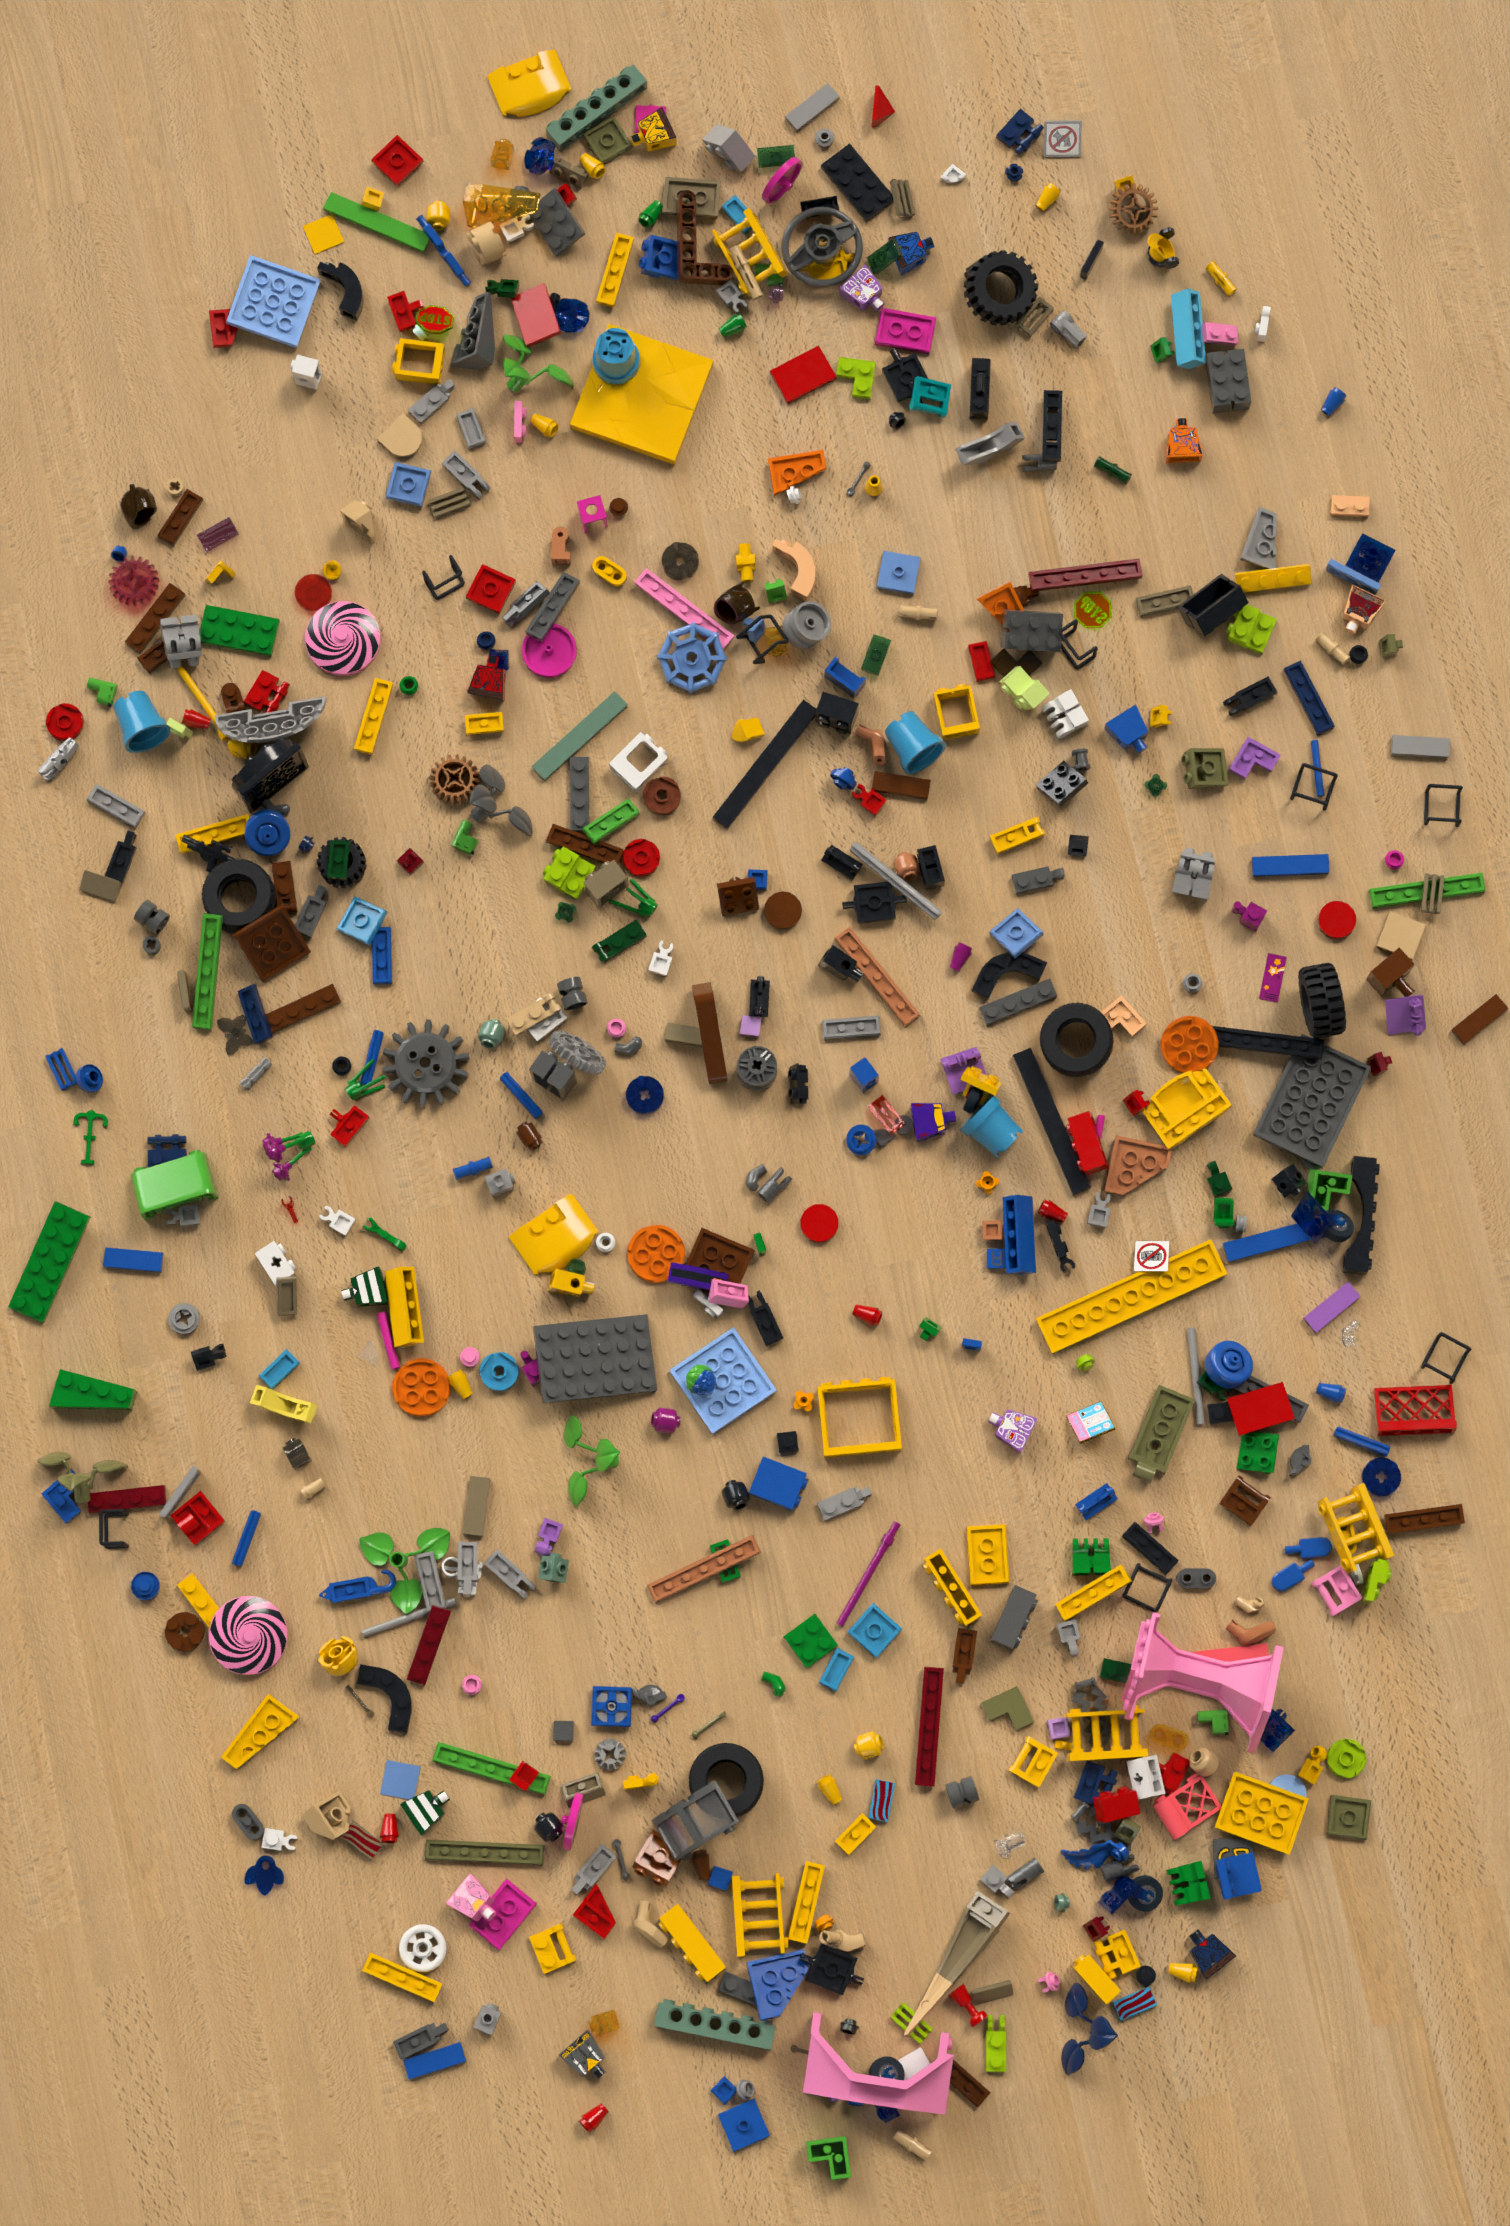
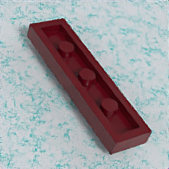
(128, 1498)
(428, 1644)

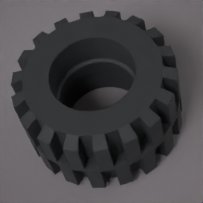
(354, 872)

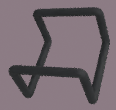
(458, 573)
(1074, 623)
(760, 659)
(1325, 803)
(1457, 821)
(1425, 1364)
(110, 1513)
(1168, 1581)

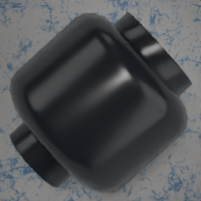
(735, 1495)
(548, 1827)

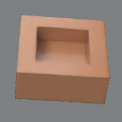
(992, 1230)

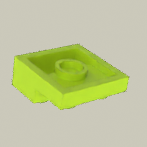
(1251, 628)
(568, 872)
(1377, 1576)

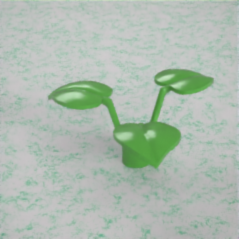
(519, 375)
(606, 1458)
(378, 1549)

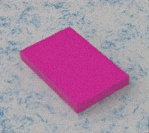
(905, 331)
(511, 1910)

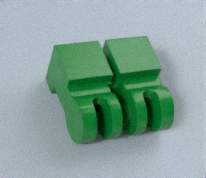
(1083, 1563)
(1192, 1873)

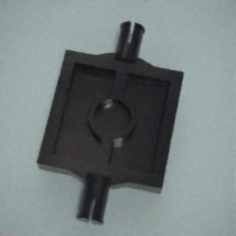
(902, 373)
(874, 902)
(831, 1969)

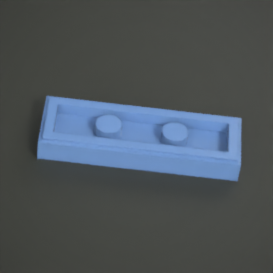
(1353, 577)

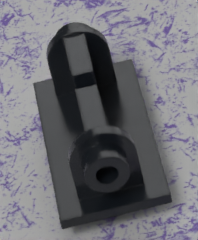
(830, 202)
(841, 862)
(759, 997)
(797, 1075)

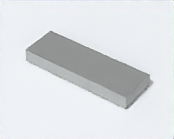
(812, 107)
(1420, 746)
(116, 806)
(851, 1027)
(180, 1492)
(430, 1580)

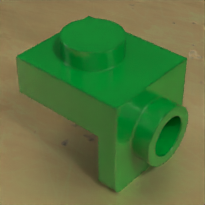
(1223, 1212)

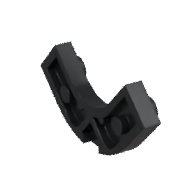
(1004, 964)
(397, 1692)

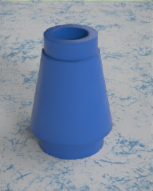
(1333, 401)
(1331, 1392)

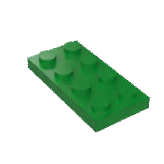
(238, 630)

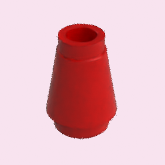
(196, 720)
(1052, 1211)
(868, 1314)
(389, 1830)
(593, 2118)

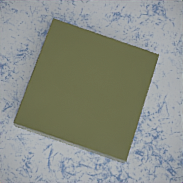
(607, 140)
(1349, 1817)

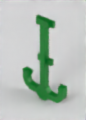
(91, 1115)

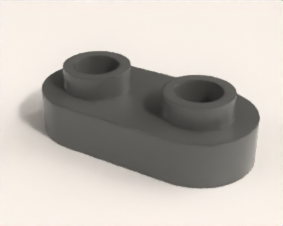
(1196, 1580)
(248, 1821)

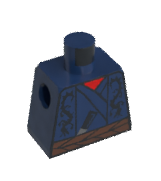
(1209, 1953)

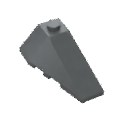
(478, 341)

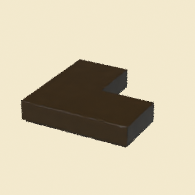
(1005, 662)

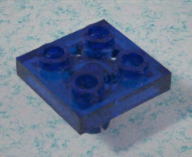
(1373, 552)
(1276, 1730)

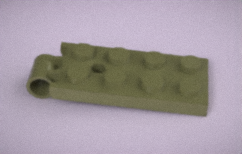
(1161, 1426)

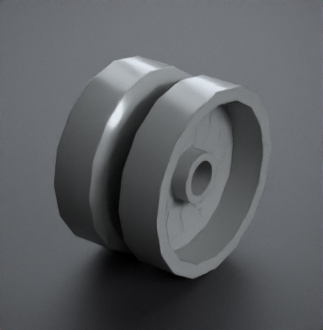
(806, 624)

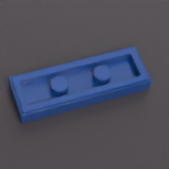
(382, 956)
(133, 1259)
(434, 2060)

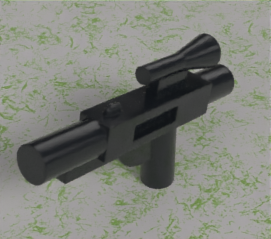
(207, 852)

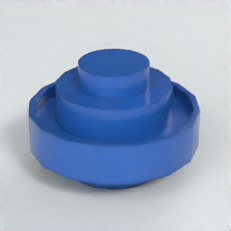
(843, 778)
(89, 1078)
(145, 1585)

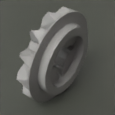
(175, 1316)
(610, 1764)

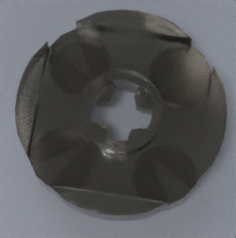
(681, 571)

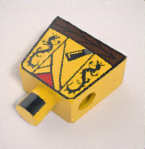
(655, 132)

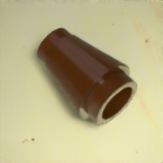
(701, 1863)

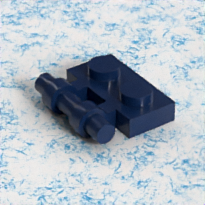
(1015, 128)
(159, 1155)
(1090, 1781)

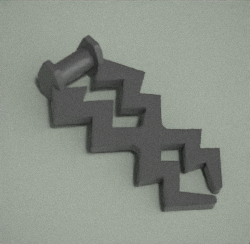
(1078, 1698)
(1082, 1828)

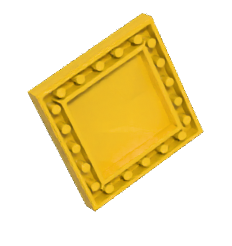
(653, 407)

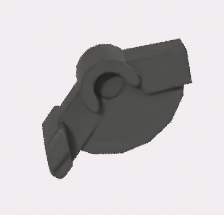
(1299, 1460)
(649, 1694)

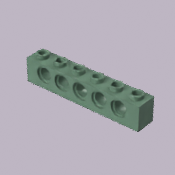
(593, 117)
(664, 2020)

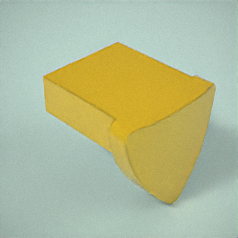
(218, 568)
(747, 729)

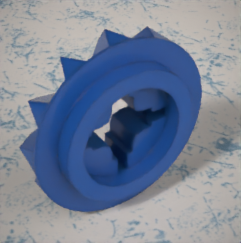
(853, 1142)

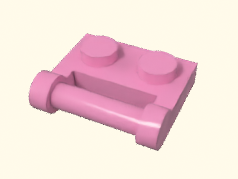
(1343, 1588)

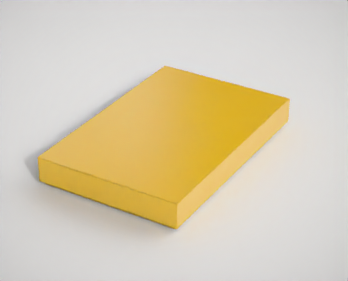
(987, 1554)

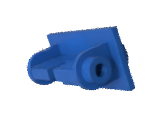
(1096, 1501)

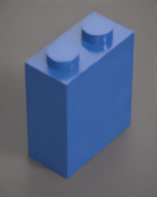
(778, 1484)

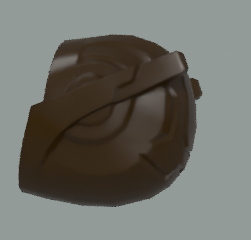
(137, 506)
(735, 605)

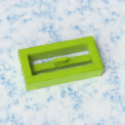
(898, 2011)

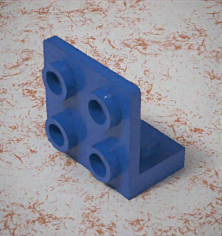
(1238, 1875)

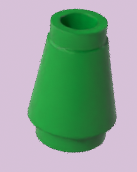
(650, 215)
(732, 326)

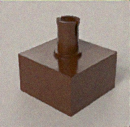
(1392, 973)

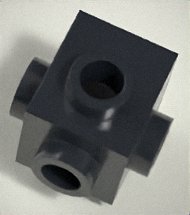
(1289, 1181)

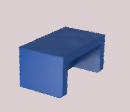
(844, 678)
(864, 1074)

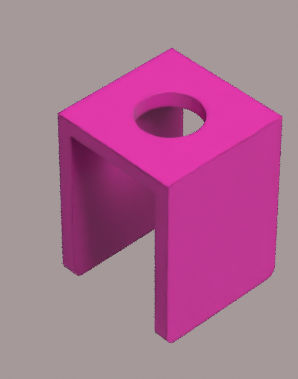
(587, 518)

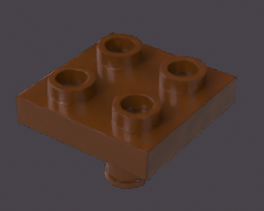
(738, 896)

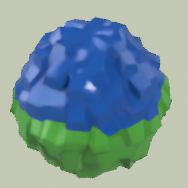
(700, 1380)

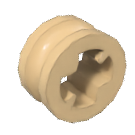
(175, 481)

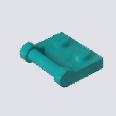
(933, 391)

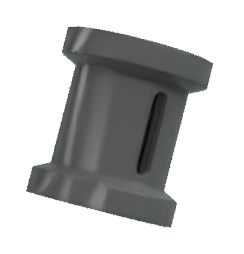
(1081, 760)

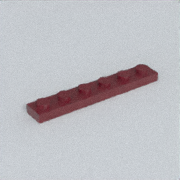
(1085, 575)
(929, 1726)

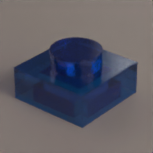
(503, 655)

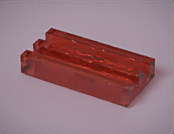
(895, 1126)

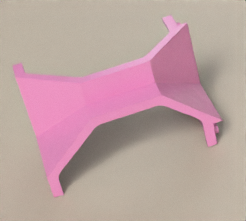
(1241, 1686)
(832, 2078)

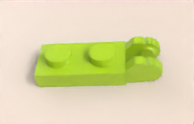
(996, 2046)

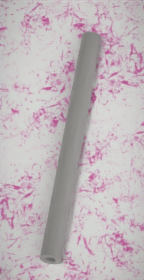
(1195, 1376)
(401, 1620)

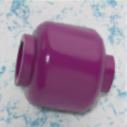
(665, 1420)

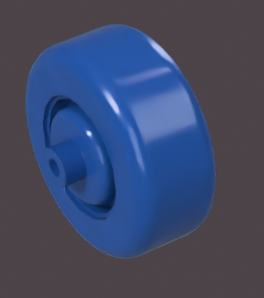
(267, 832)
(1229, 1364)

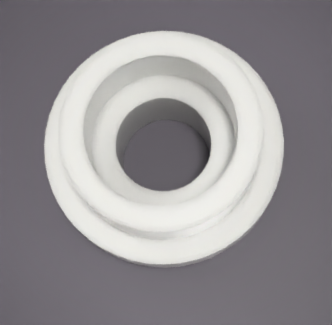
(794, 495)
(605, 1236)

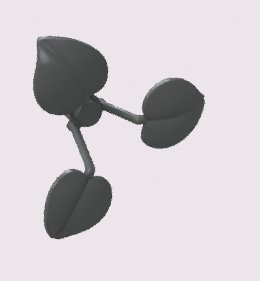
(486, 806)

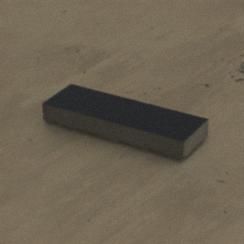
(1150, 1548)

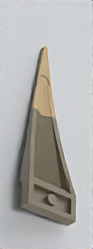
(975, 1931)

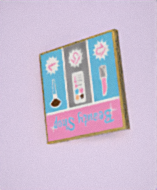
(1090, 1422)

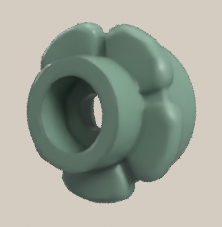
(1061, 1902)

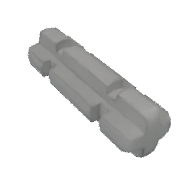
(255, 1073)

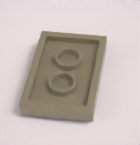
(706, 193)

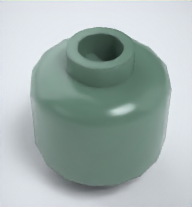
(491, 1034)

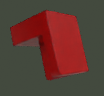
(524, 1776)

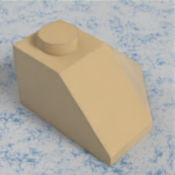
(360, 518)
(329, 1816)

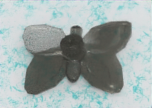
(236, 1032)

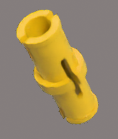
(1221, 278)

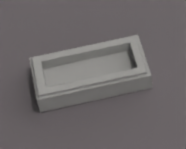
(471, 428)

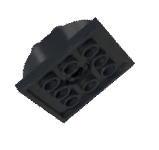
(269, 772)

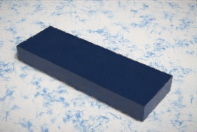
(255, 1014)

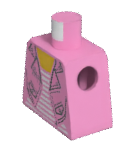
(473, 1900)

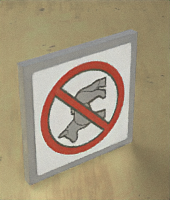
(1062, 138)

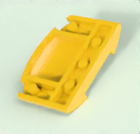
(530, 84)
(1185, 1106)
(555, 1236)

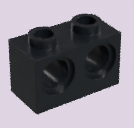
(930, 867)

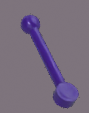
(680, 1698)

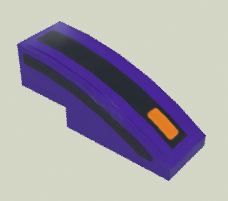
(694, 1276)

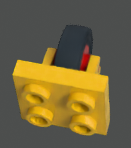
(980, 1083)

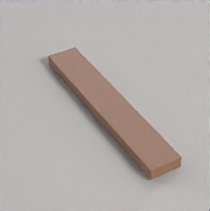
(877, 977)
(704, 1568)

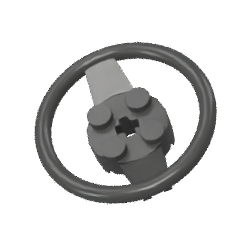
(812, 252)

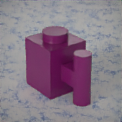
(1251, 916)
(530, 1368)

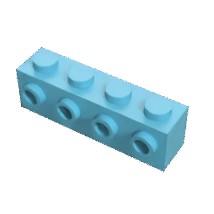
(1188, 328)

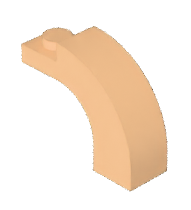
(805, 580)

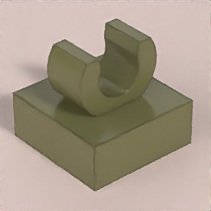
(1389, 645)
(1127, 1830)

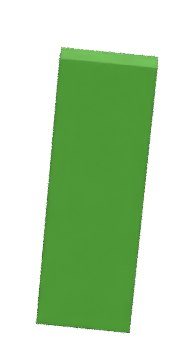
(611, 821)

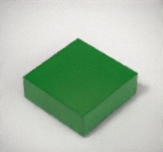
(759, 1243)

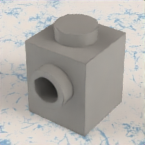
(488, 2018)

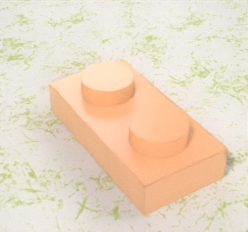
(1350, 506)

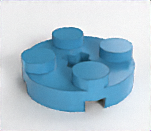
(501, 1382)

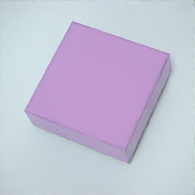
(750, 1026)
(1058, 1728)

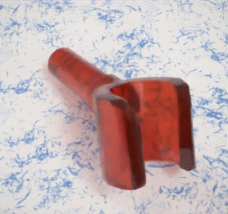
(290, 1209)

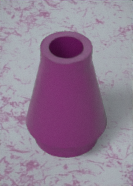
(960, 956)

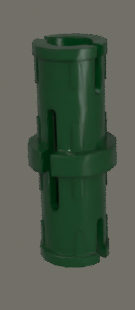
(1112, 470)

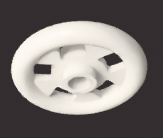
(410, 1936)

